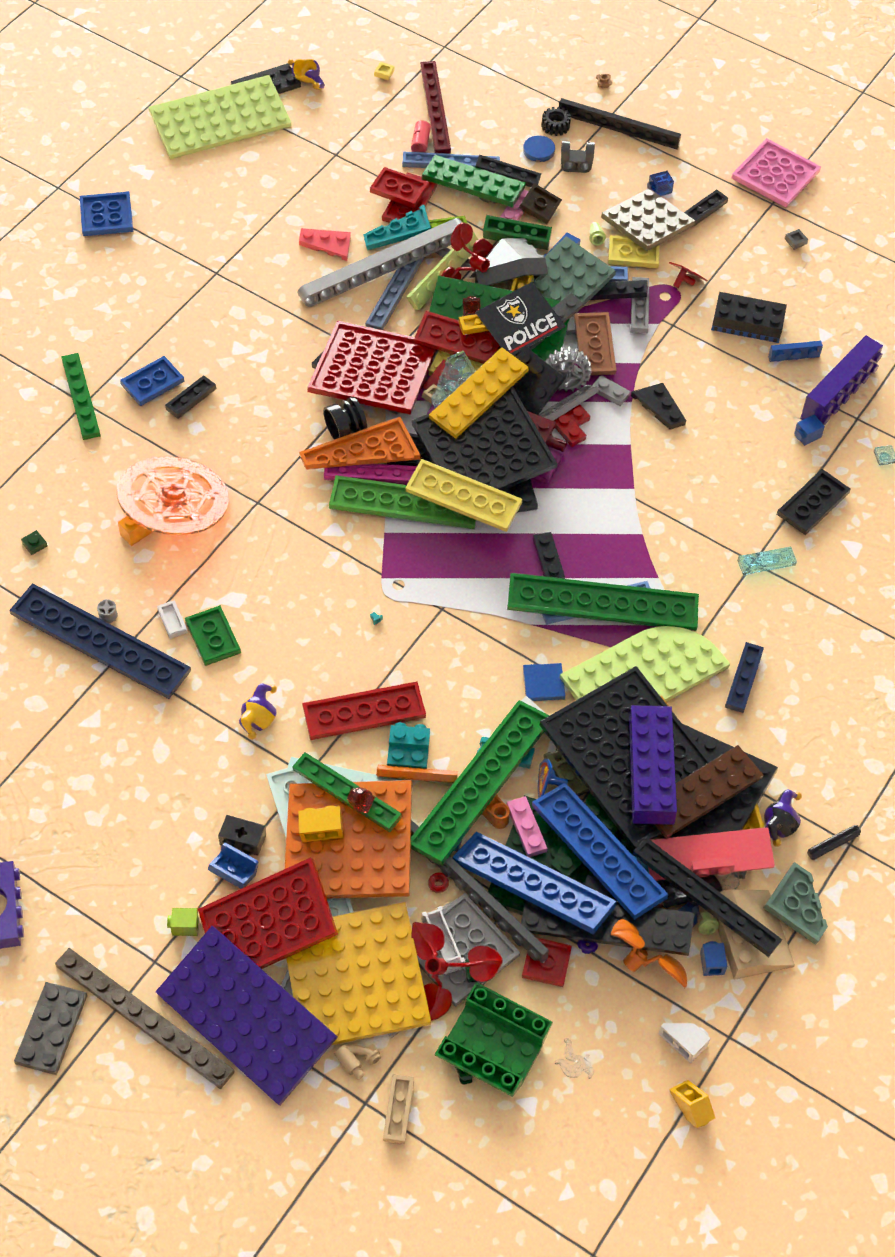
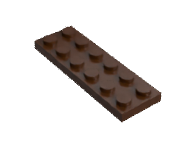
(711, 787)

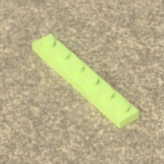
(426, 287)

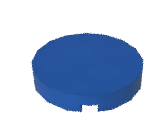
(539, 148)

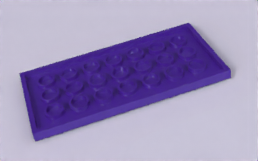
(246, 1015)

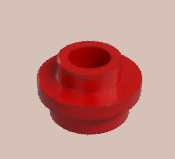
(438, 877)

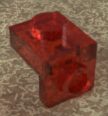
(471, 305)

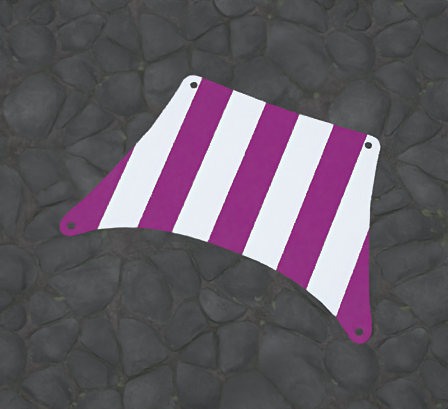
(584, 507)

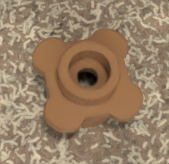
(604, 80)

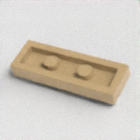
(398, 1109)

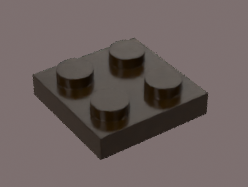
(540, 203)

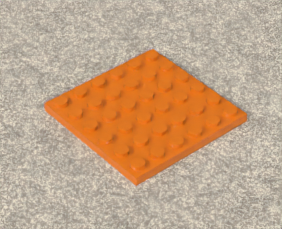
(368, 857)

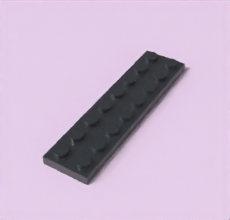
(660, 928)

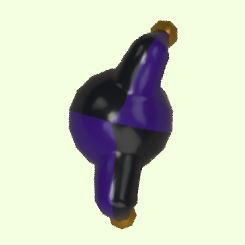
(781, 817)

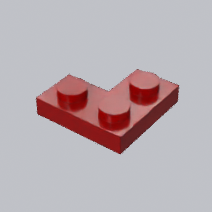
(569, 424)

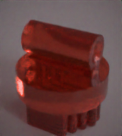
(360, 799)

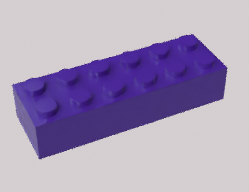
(843, 380)
(652, 765)

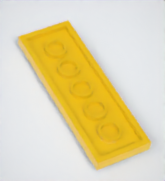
(478, 393)

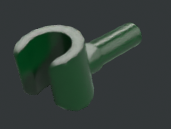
(464, 1077)

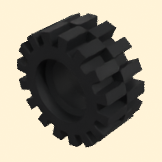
(552, 115)

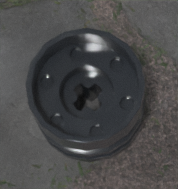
(344, 418)

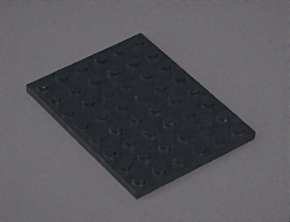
(596, 745)

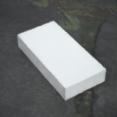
(172, 619)

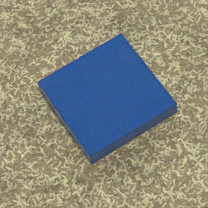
(543, 682)

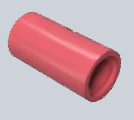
(420, 136)

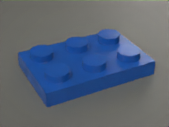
(152, 380)

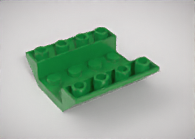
(495, 1040)

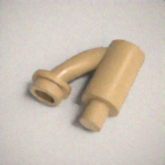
(346, 1057)

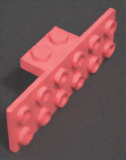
(720, 852)

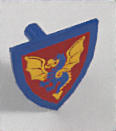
(547, 776)

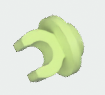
(707, 925)

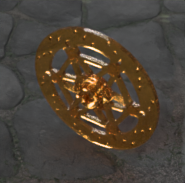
(172, 495)

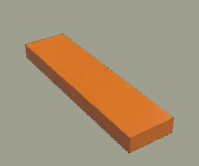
(416, 773)

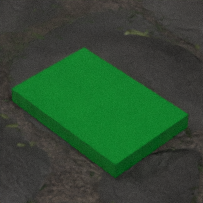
(212, 635)

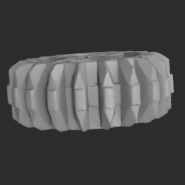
(564, 364)

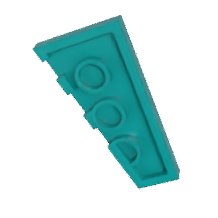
(398, 230)

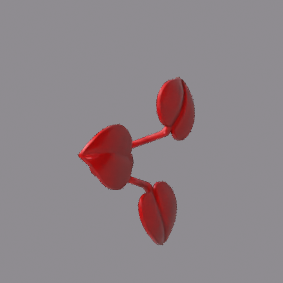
(459, 239)
(429, 939)

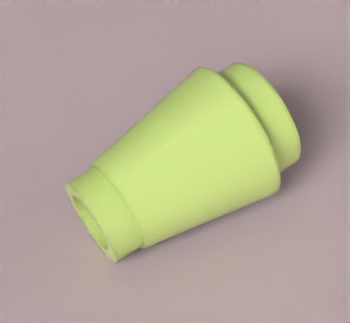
(597, 235)

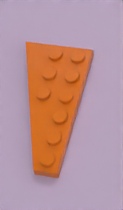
(372, 445)

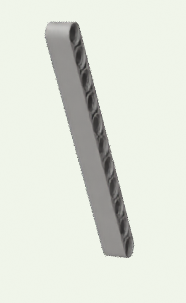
(377, 264)

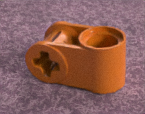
(495, 808)

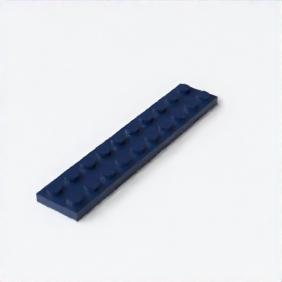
(100, 641)

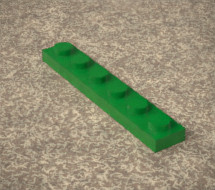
(80, 396)
(340, 787)

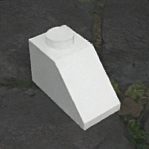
(685, 1038)

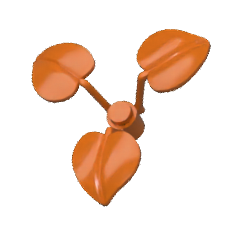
(638, 956)

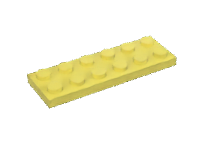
(464, 495)

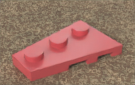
(326, 240)

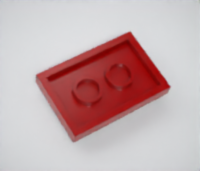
(399, 187)

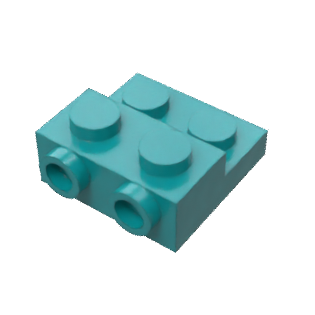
(408, 745)

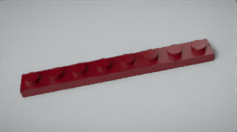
(435, 107)

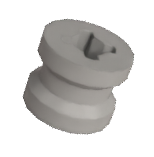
(103, 608)

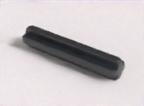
(834, 842)

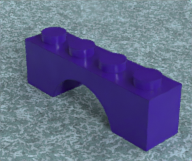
(10, 927)

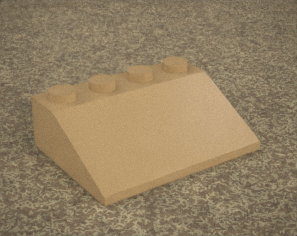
(741, 955)

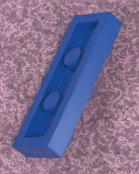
(795, 351)

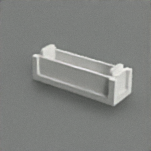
(449, 951)

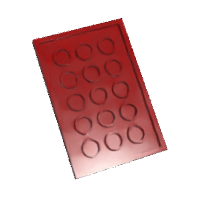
(274, 915)

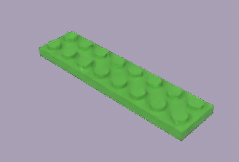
(391, 501)

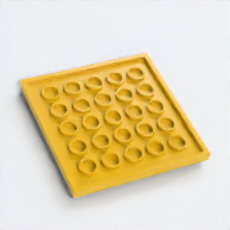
(364, 977)

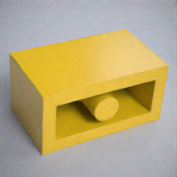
(320, 824)

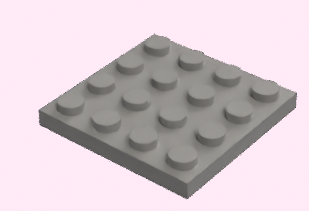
(470, 929)

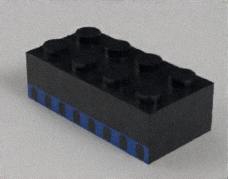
(749, 317)

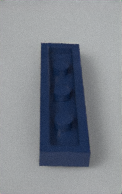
(744, 677)

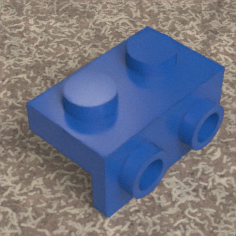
(234, 866)

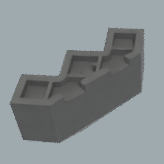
(511, 260)

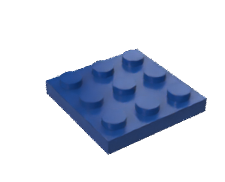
(106, 213)

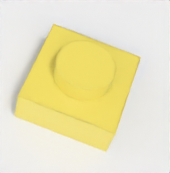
(384, 71)

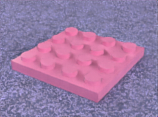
(776, 172)

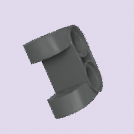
(577, 160)

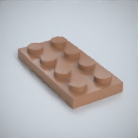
(595, 341)

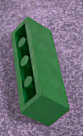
(498, 228)

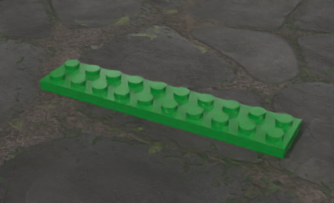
(602, 601)
(478, 783)

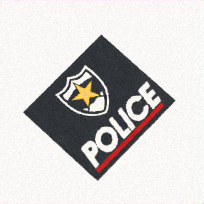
(520, 319)

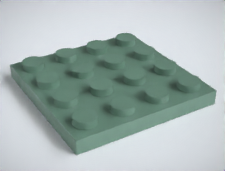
(573, 271)

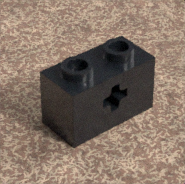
(242, 835)

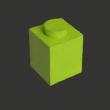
(183, 921)

